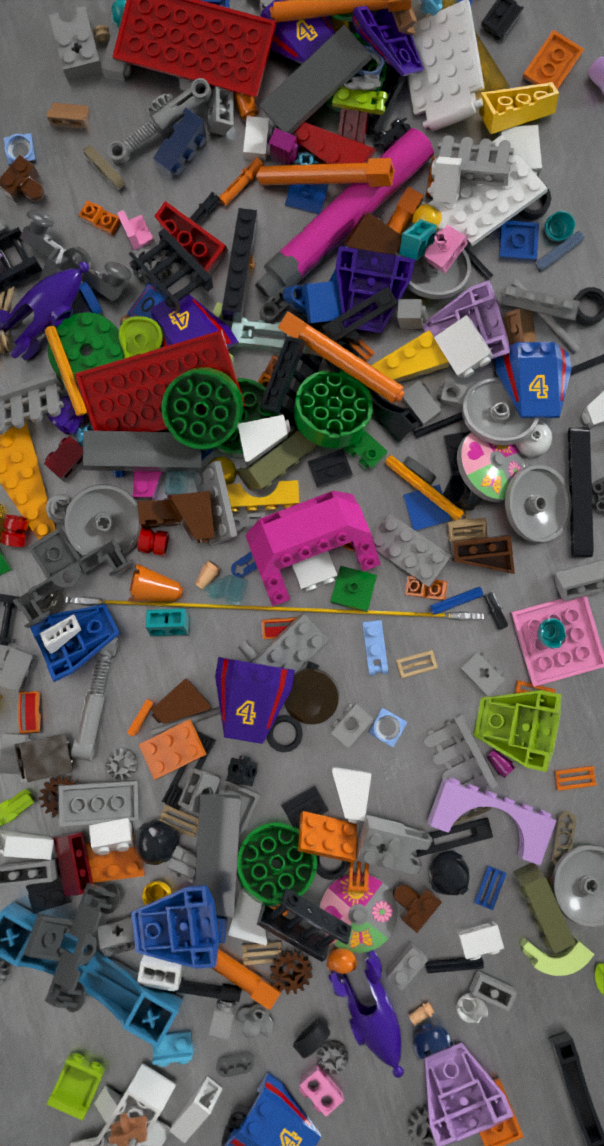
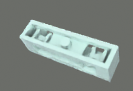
(244, 330)

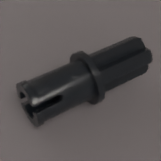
(205, 208)
(495, 611)

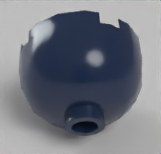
(431, 1041)

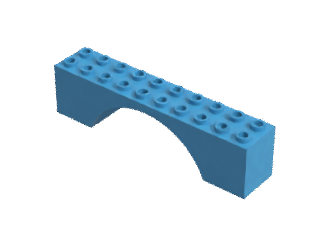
(138, 1008)

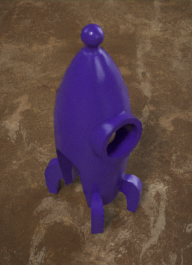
(51, 304)
(373, 1023)

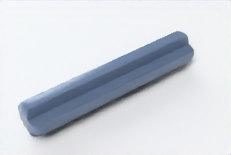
(560, 250)

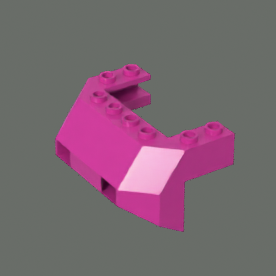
(306, 532)

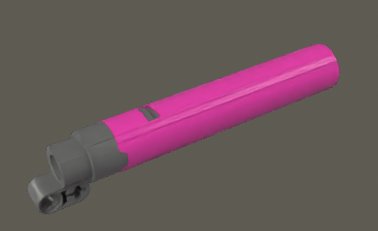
(337, 221)

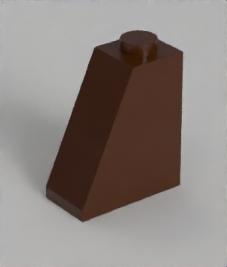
(373, 236)
(194, 514)
(180, 703)

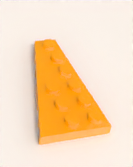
(24, 480)

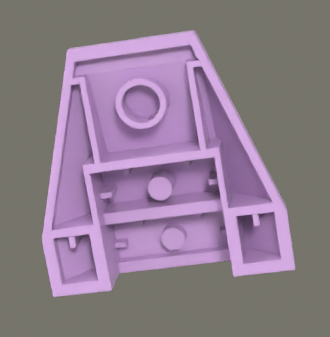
(484, 311)
(461, 1096)

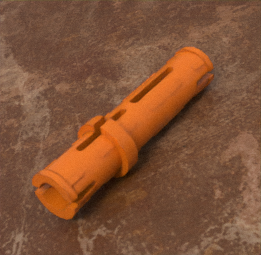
(246, 176)

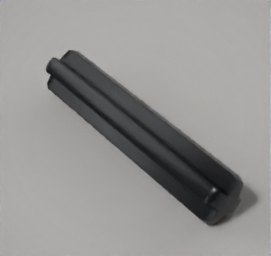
(453, 965)

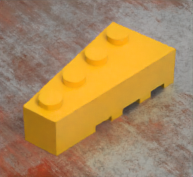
(517, 105)
(413, 359)

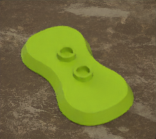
(139, 335)

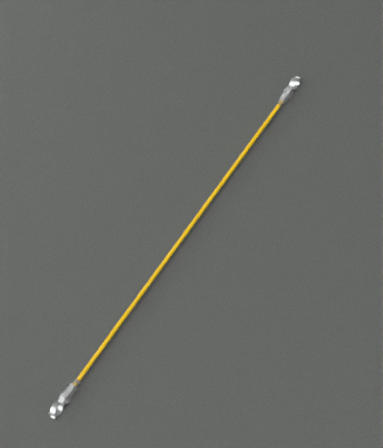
(89, 601)

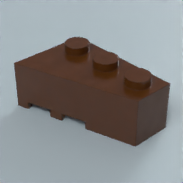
(157, 514)
(485, 552)

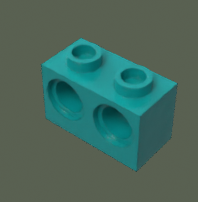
(417, 239)
(167, 622)

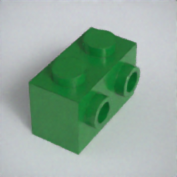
(367, 451)

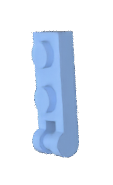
(375, 647)

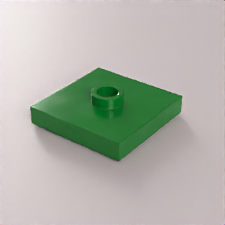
(353, 588)

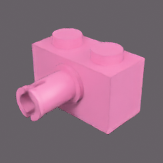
(445, 249)

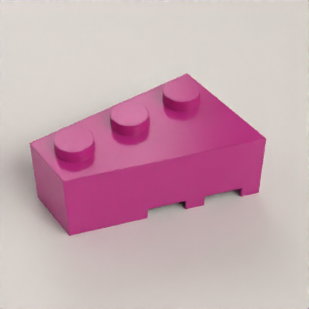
(146, 484)

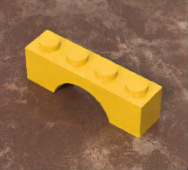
(284, 496)

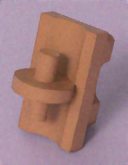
(128, 1129)

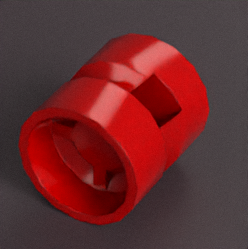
(14, 530)
(151, 541)

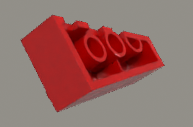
(331, 146)
(193, 238)

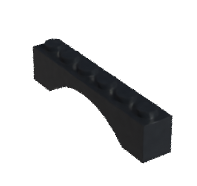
(239, 265)
(396, 419)
(577, 1089)

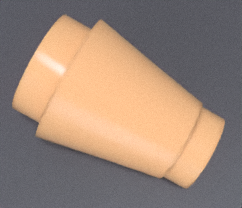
(207, 574)

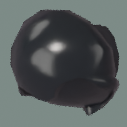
(460, 493)
(155, 842)
(449, 873)

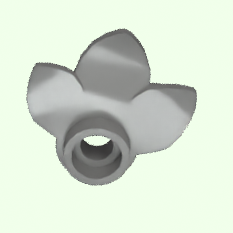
(366, 82)
(254, 1022)

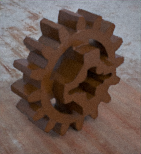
(53, 791)
(299, 969)

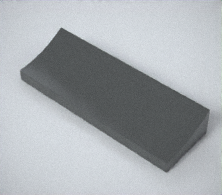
(316, 80)
(138, 452)
(218, 849)

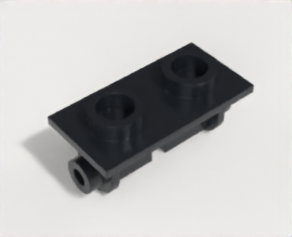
(397, 129)

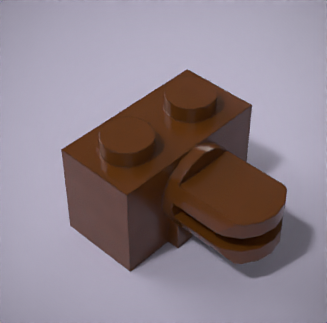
(20, 180)
(417, 906)

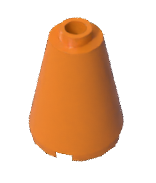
(153, 587)

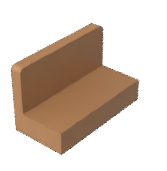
(405, 20)
(68, 115)
(520, 326)

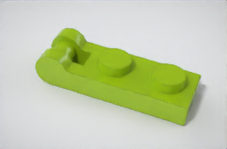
(360, 100)

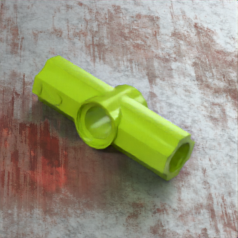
(11, 808)

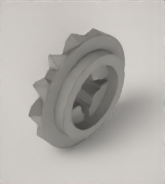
(158, 103)
(51, 507)
(130, 762)
(337, 1050)

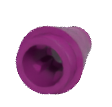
(501, 764)

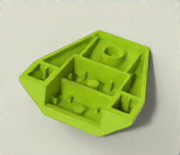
(521, 726)

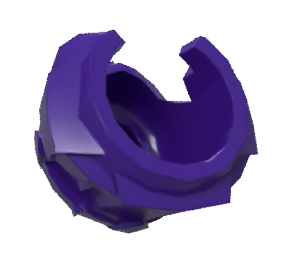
(67, 420)

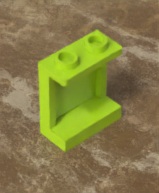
(76, 1086)

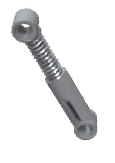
(161, 120)
(85, 741)

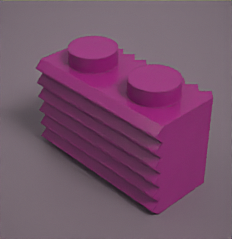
(283, 147)

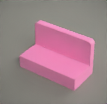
(136, 230)

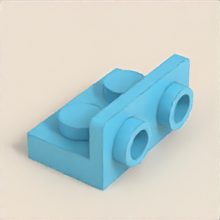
(174, 1048)

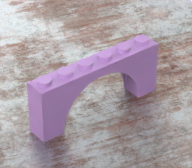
(456, 799)

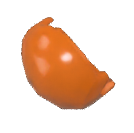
(341, 961)

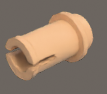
(421, 1013)

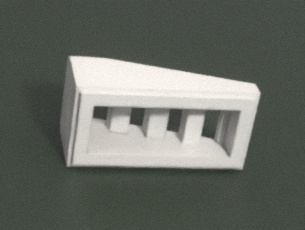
(50, 636)

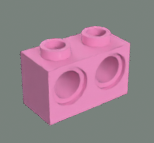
(325, 1088)

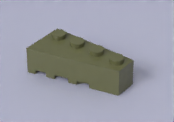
(276, 461)
(544, 908)

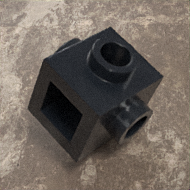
(242, 771)

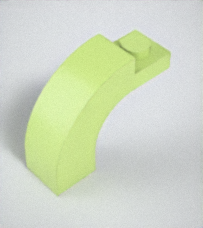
(558, 964)

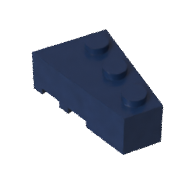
(181, 145)

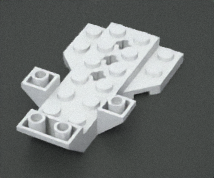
(144, 1096)

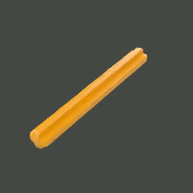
(65, 370)
(424, 487)

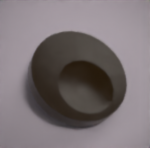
(312, 696)

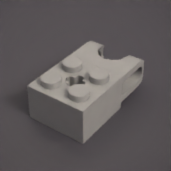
(76, 45)
(391, 845)

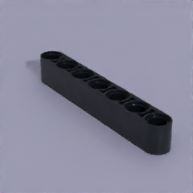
(581, 492)

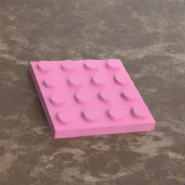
(579, 651)

